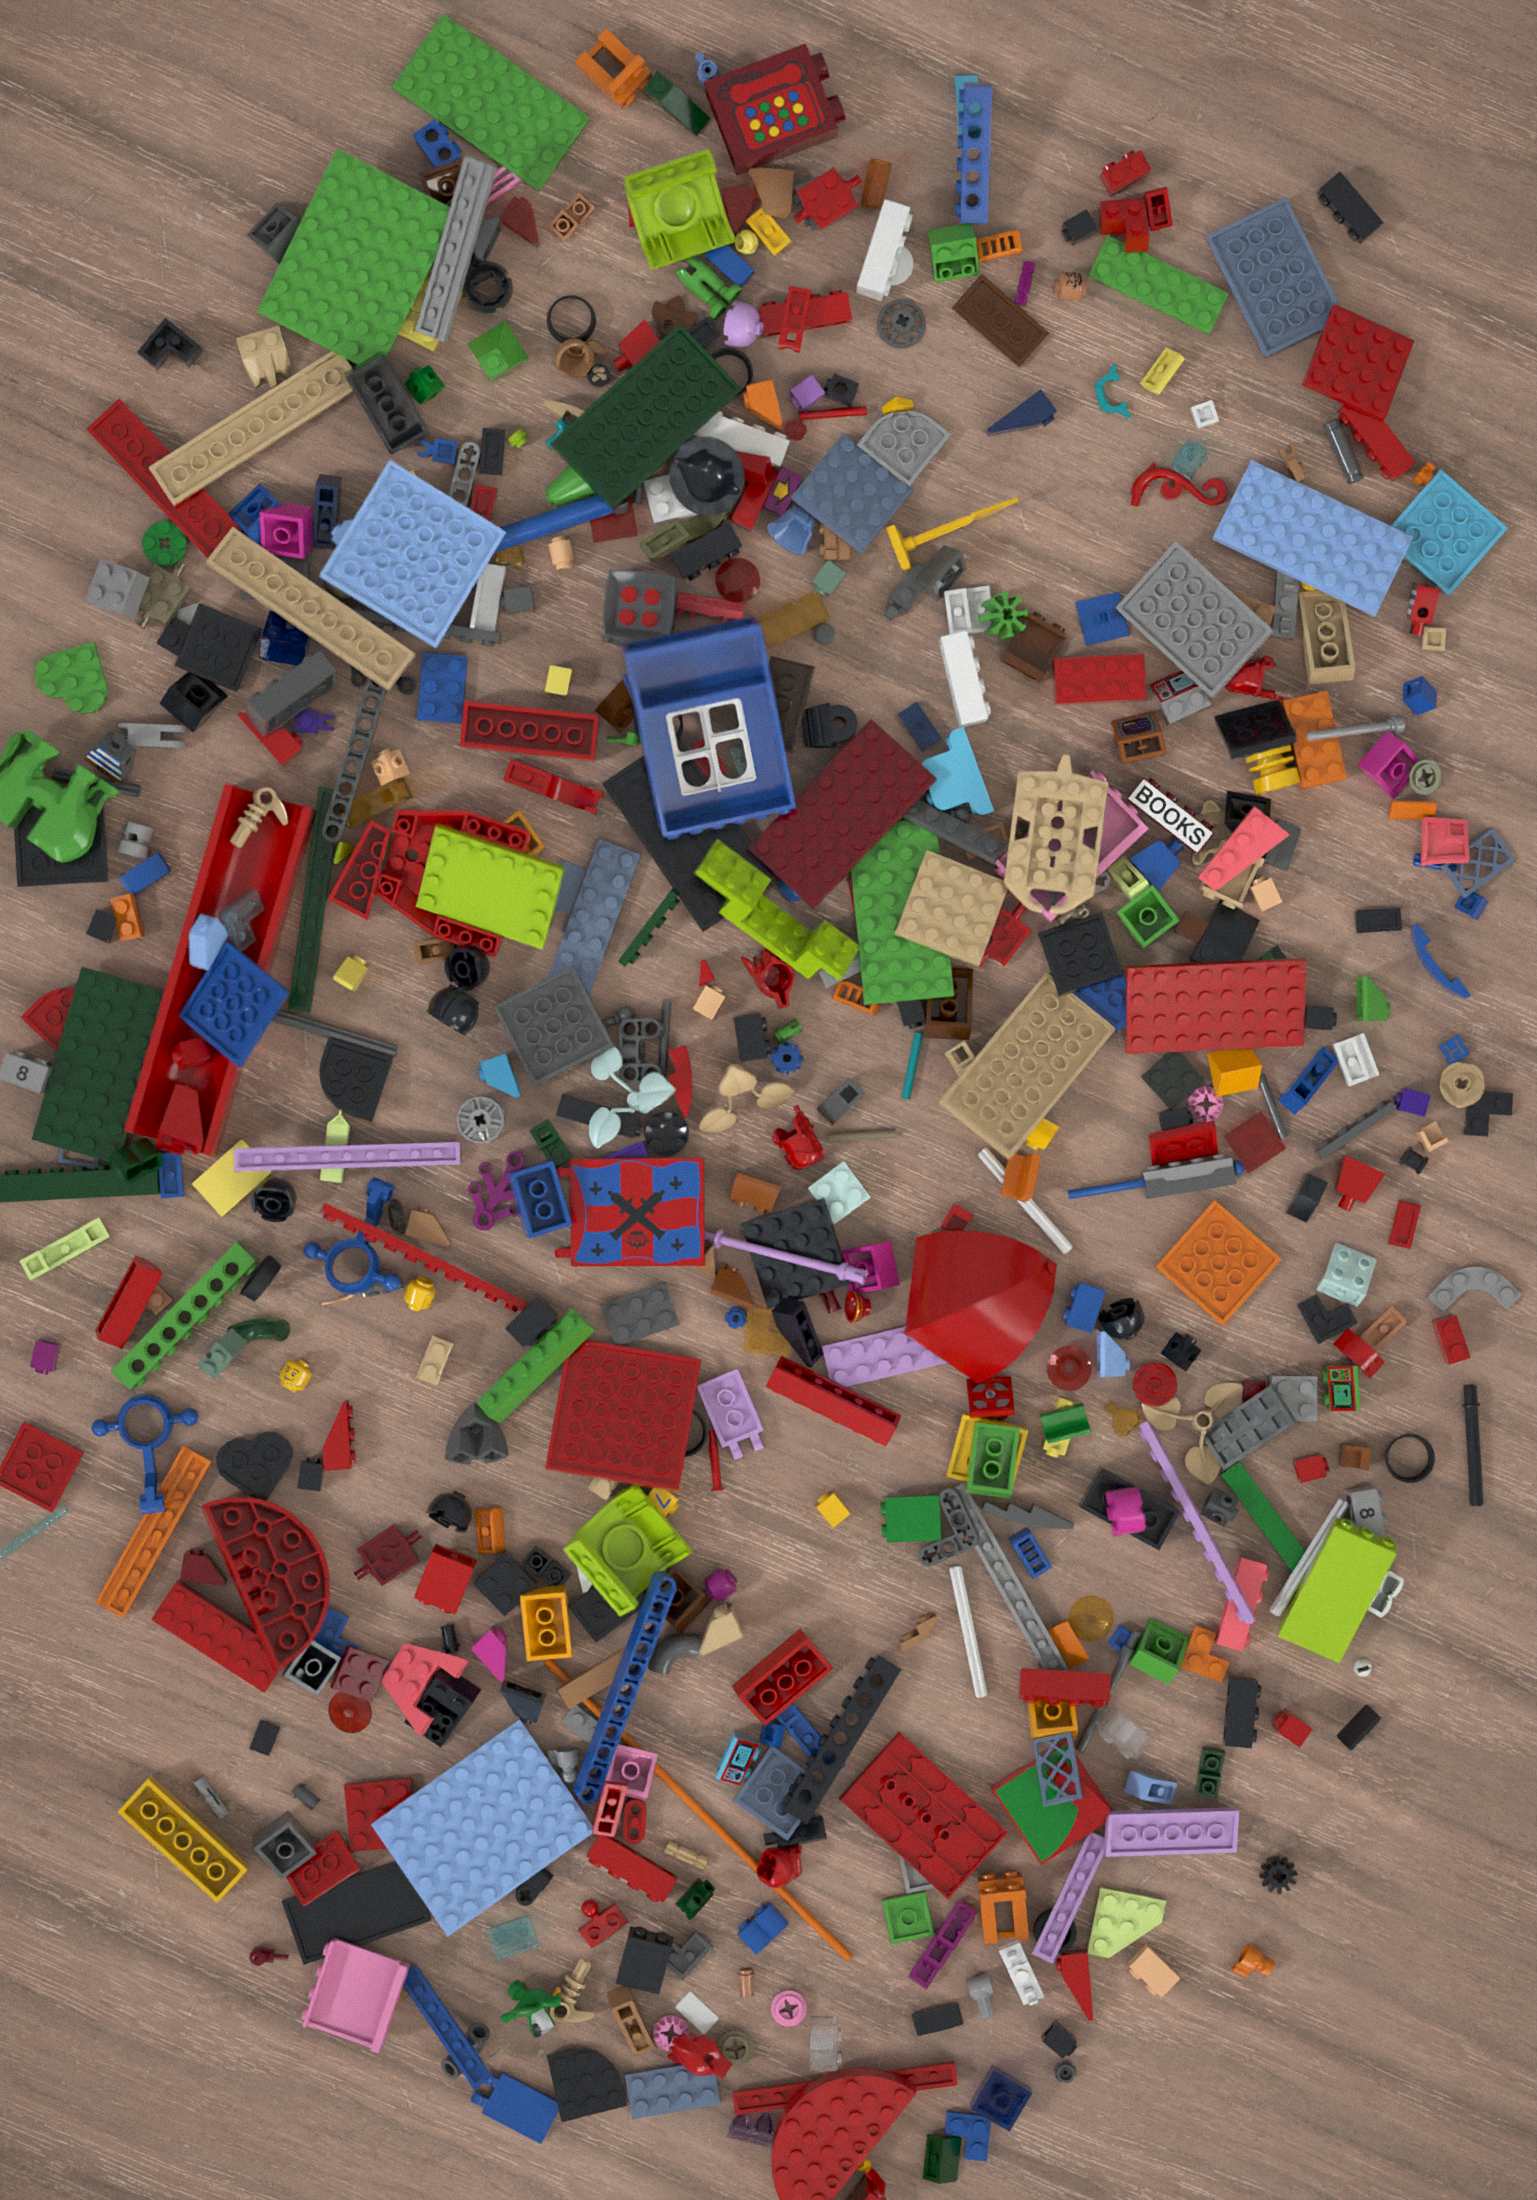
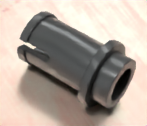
(305, 1796)

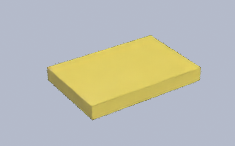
(227, 1187)

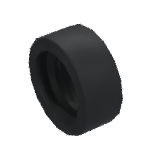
(1067, 1943)

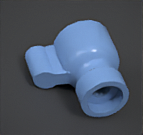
(706, 70)

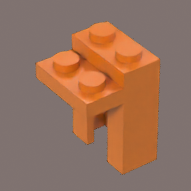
(628, 82)
(999, 1889)

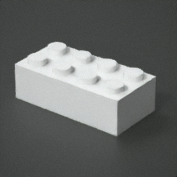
(882, 253)
(963, 679)

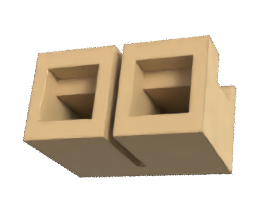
(960, 1057)

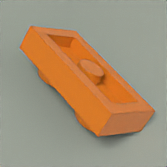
(127, 917)

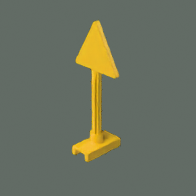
(907, 544)

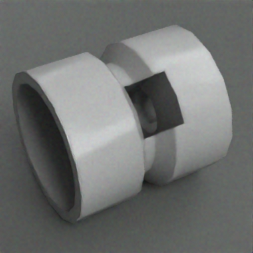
(130, 846)

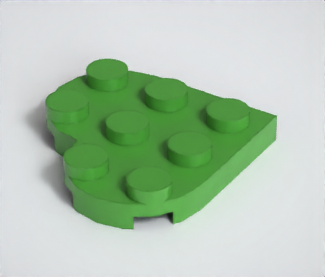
(75, 676)

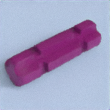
(1024, 283)

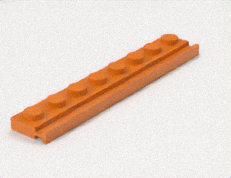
(153, 1532)

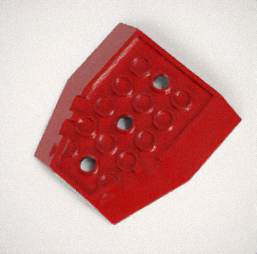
(402, 876)

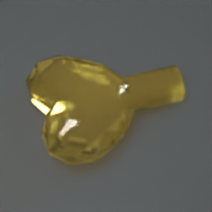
(511, 557)
(1123, 1419)

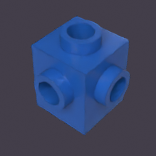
(787, 1048)

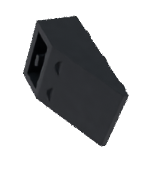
(446, 1702)

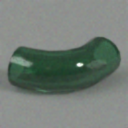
(262, 1329)

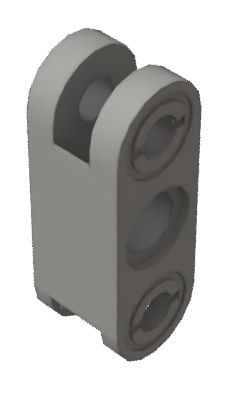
(153, 735)

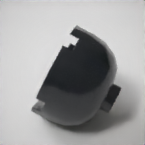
(467, 967)
(274, 1199)
(1123, 1319)
(451, 1510)

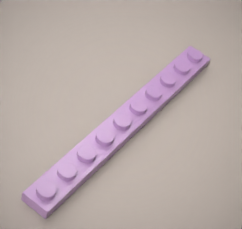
(346, 1156)
(1201, 1531)

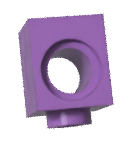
(806, 393)

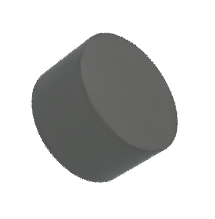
(824, 634)

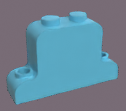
(957, 777)

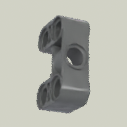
(633, 1048)

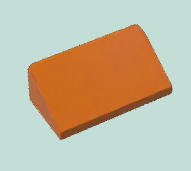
(1411, 810)
(490, 1530)
(1068, 1644)

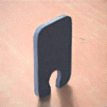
(569, 889)

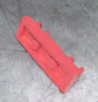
(709, 607)

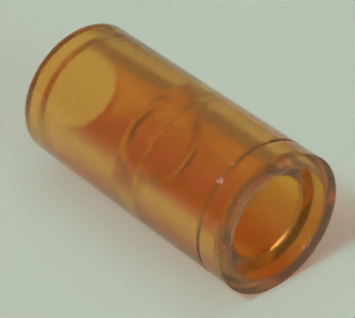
(875, 184)

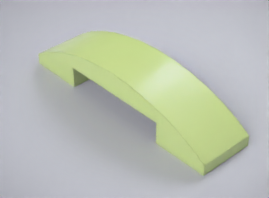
(64, 1249)

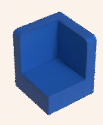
(1419, 695)

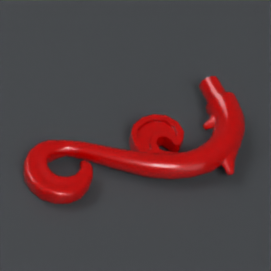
(1180, 481)

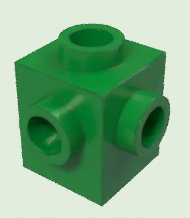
(424, 384)

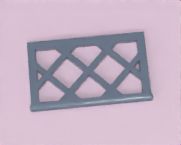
(1495, 868)
(1074, 1776)

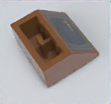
(1138, 738)

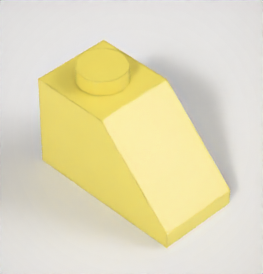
(351, 972)

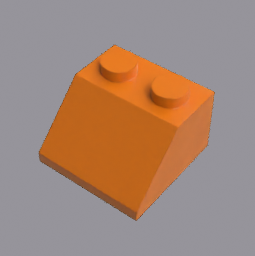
(763, 403)

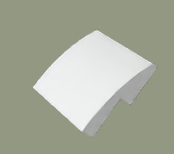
(964, 607)

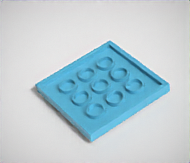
(1448, 532)

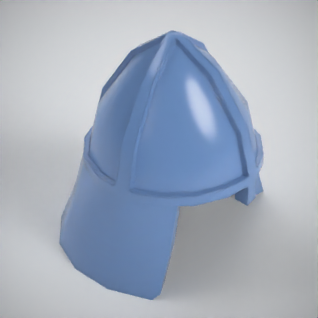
(793, 529)

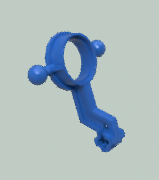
(378, 1192)
(152, 1500)

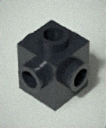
(1181, 1350)

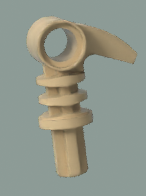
(253, 816)
(571, 1989)

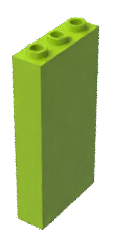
(1337, 1589)

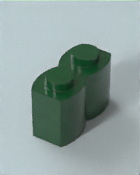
(135, 1160)

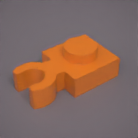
(1424, 474)

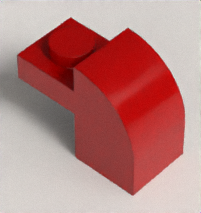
(1359, 1352)

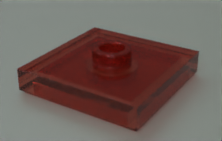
(614, 526)
(1254, 1142)

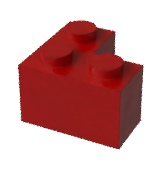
(1126, 218)

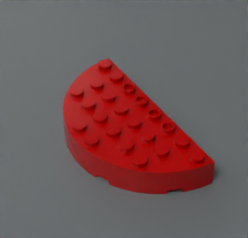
(275, 1572)
(833, 2129)

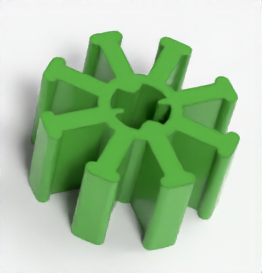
(1005, 622)

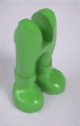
(706, 274)

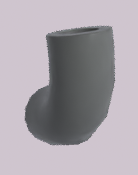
(673, 1648)
(478, 2036)

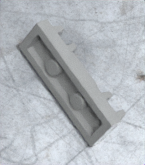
(1286, 602)

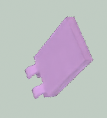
(731, 1411)

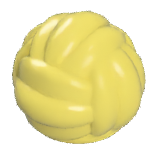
(746, 242)

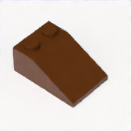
(442, 181)
(952, 1015)

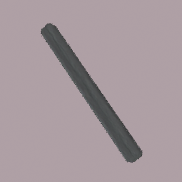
(335, 1033)

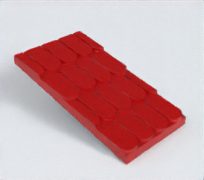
(923, 1815)

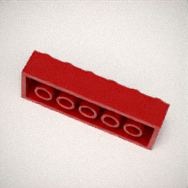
(529, 731)
(215, 1634)

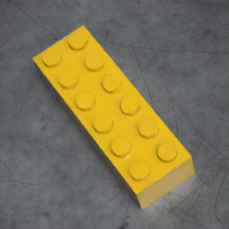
(184, 1839)

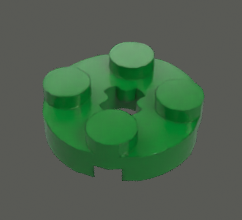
(164, 556)

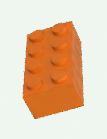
(1316, 760)

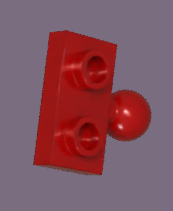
(602, 1923)

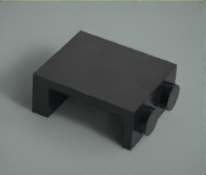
(644, 1960)

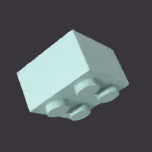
(840, 1190)

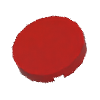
(1154, 1384)

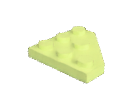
(1121, 1920)

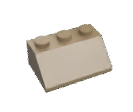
(721, 1629)

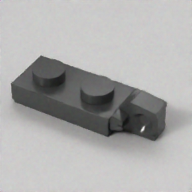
(905, 593)

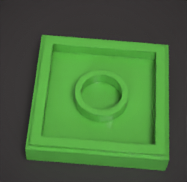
(908, 1917)

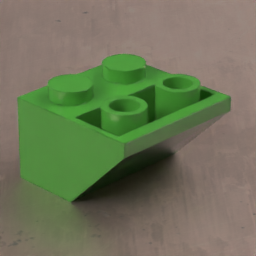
(953, 252)

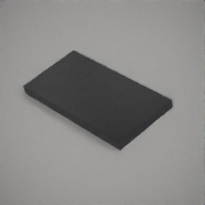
(356, 1911)

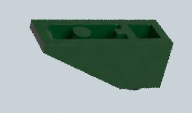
(675, 103)

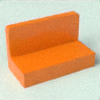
(1020, 1177)

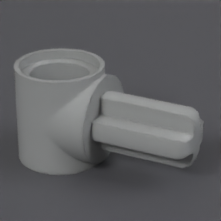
(981, 1990)

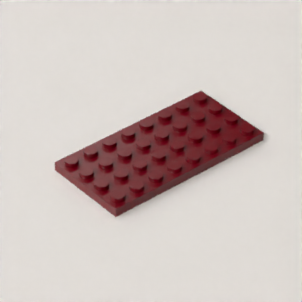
(842, 814)

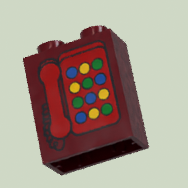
(774, 108)

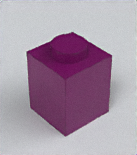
(45, 1356)

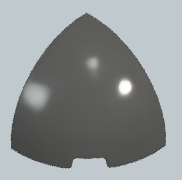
(476, 1438)

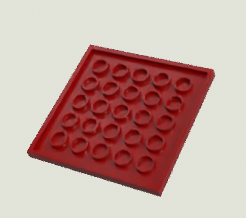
(624, 1415)

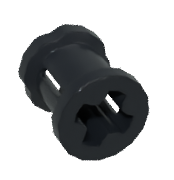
(1414, 1160)

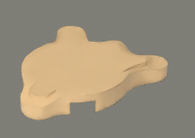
(1215, 816)

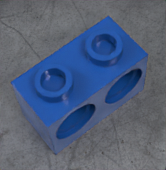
(433, 149)

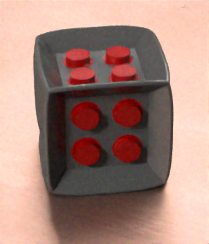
(638, 606)

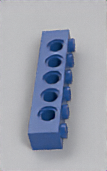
(977, 211)

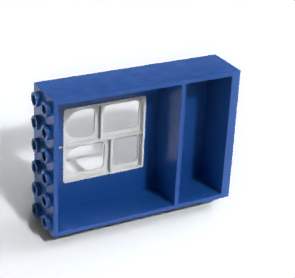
(694, 674)

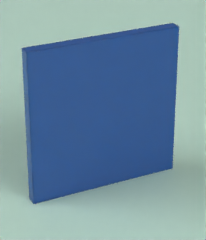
(1101, 619)

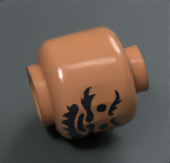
(1070, 286)

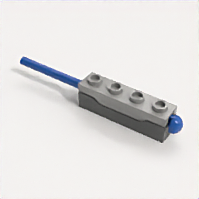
(1175, 1178)

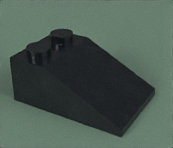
(1225, 936)

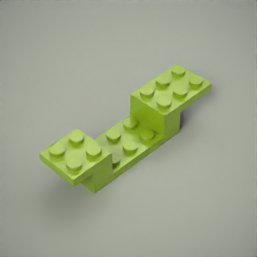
(768, 922)

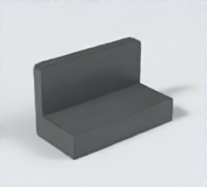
(1282, 853)

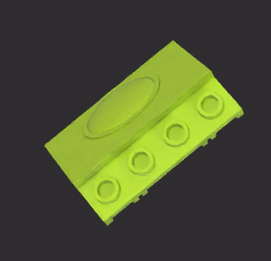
(678, 209)
(625, 1547)

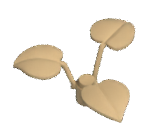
(737, 1082)
(1222, 1400)

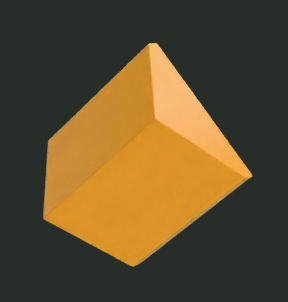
(1234, 1070)

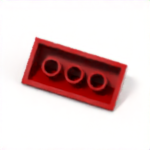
(782, 1677)

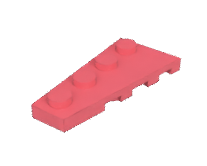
(1244, 846)

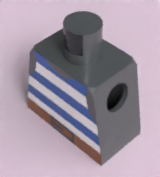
(113, 756)

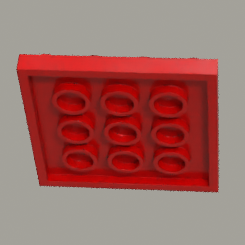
(1358, 362)

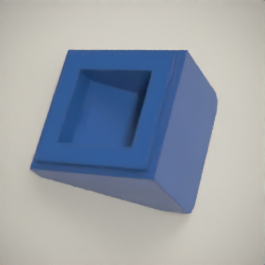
(1471, 905)

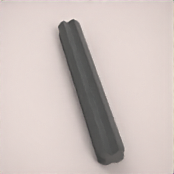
(125, 788)

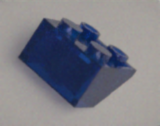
(283, 641)

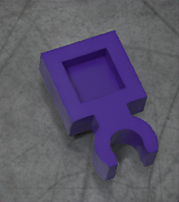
(308, 722)

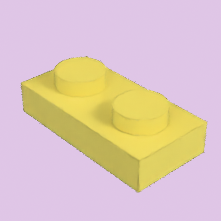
(1162, 371)

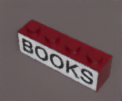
(1170, 816)

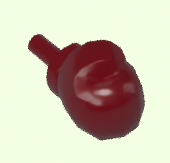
(261, 1955)

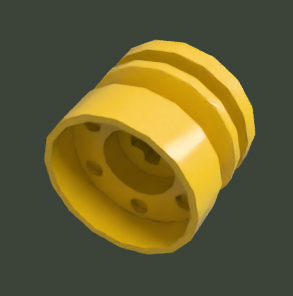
(1273, 770)

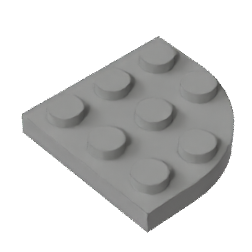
(904, 443)

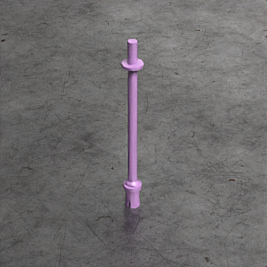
(842, 1271)

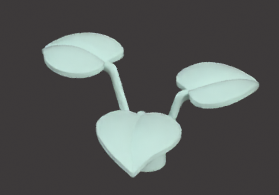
(653, 1091)

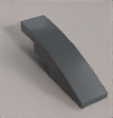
(1035, 1516)

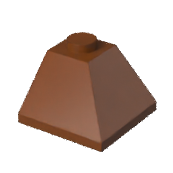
(731, 1286)

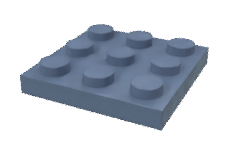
(766, 1789)

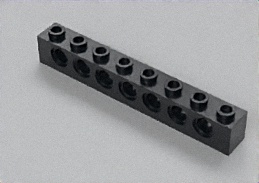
(888, 1674)

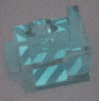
(1189, 451)

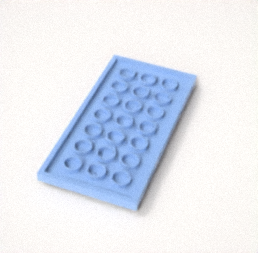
(1312, 538)

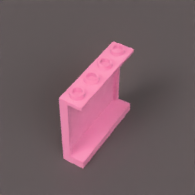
(355, 1994)

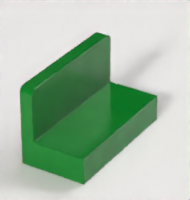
(1065, 1423)

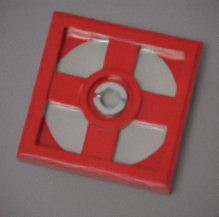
(990, 1397)

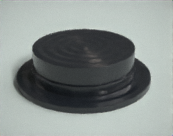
(707, 476)

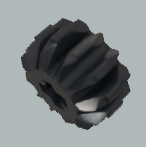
(1270, 1879)

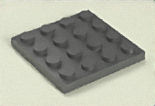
(553, 1026)

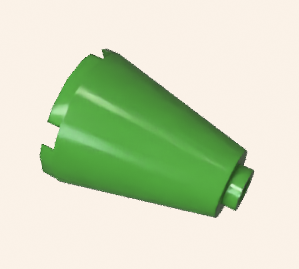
(567, 488)

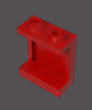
(445, 1579)

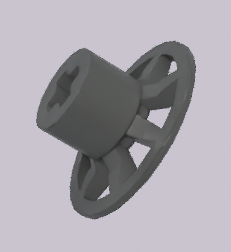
(901, 323)

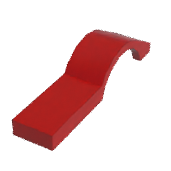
(552, 786)

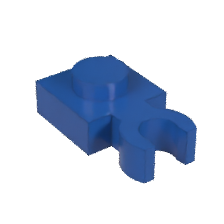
(443, 451)

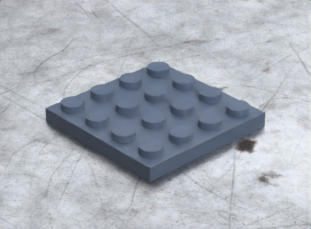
(851, 493)

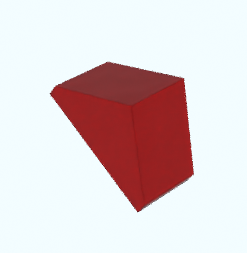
(1158, 208)

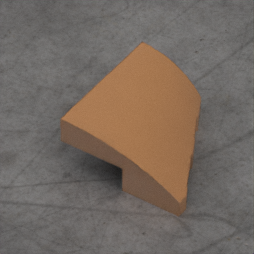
(774, 190)

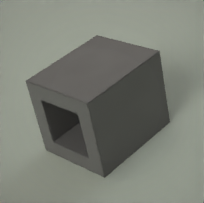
(517, 600)

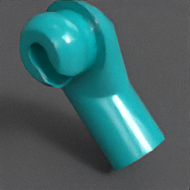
(561, 425)

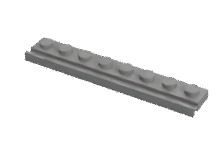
(456, 248)

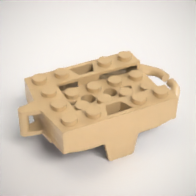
(1075, 863)

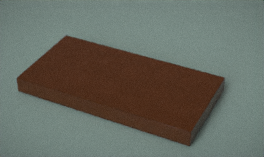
(1000, 320)

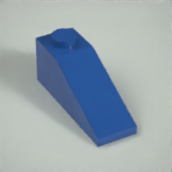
(1308, 1081)

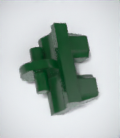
(695, 1897)

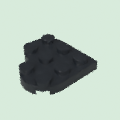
(255, 1465)

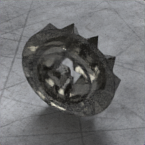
(396, 1217)

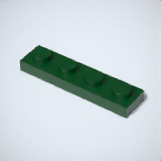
(645, 935)

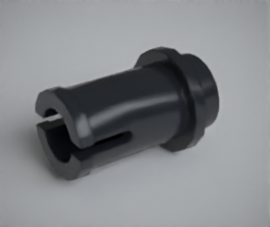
(449, 1638)

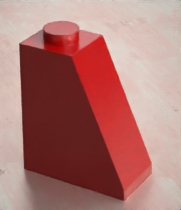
(181, 1123)

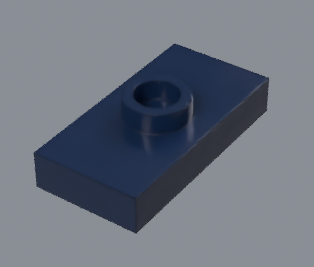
(919, 726)

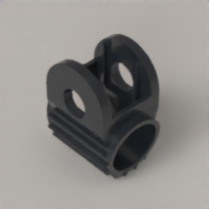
(819, 728)

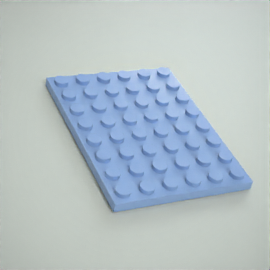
(483, 1827)

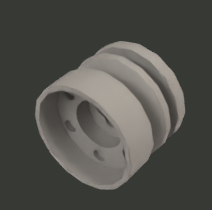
(494, 1119)

